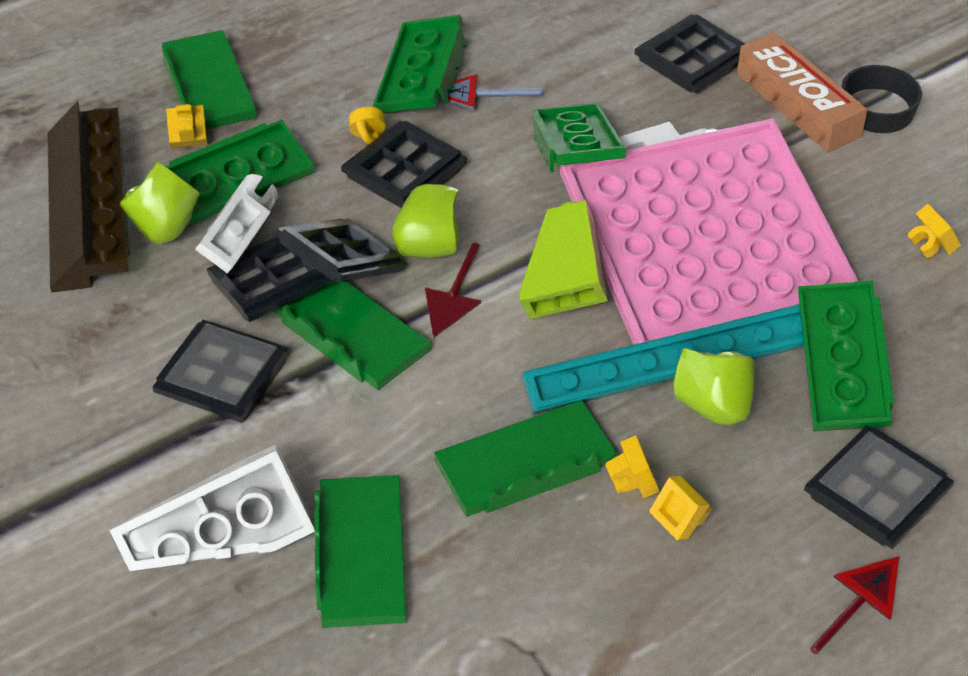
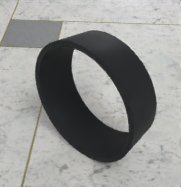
(887, 79)

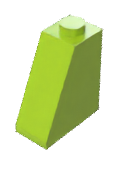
(564, 263)

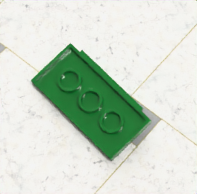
(422, 64)
(208, 75)
(576, 135)
(223, 165)
(355, 333)
(845, 356)
(525, 459)
(359, 551)

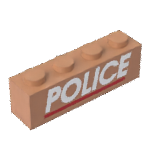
(801, 92)

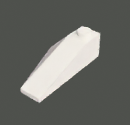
(228, 514)

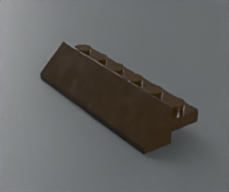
(84, 198)

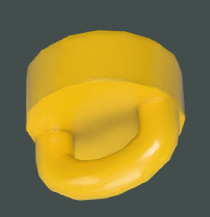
(367, 123)

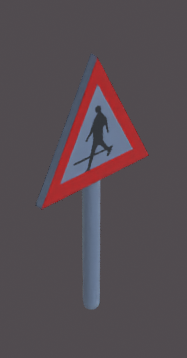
(466, 91)

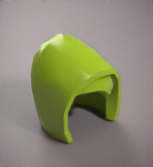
(160, 205)
(427, 223)
(716, 385)

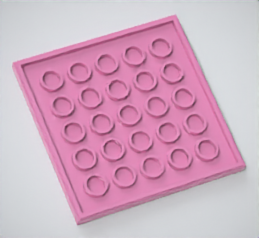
(706, 229)

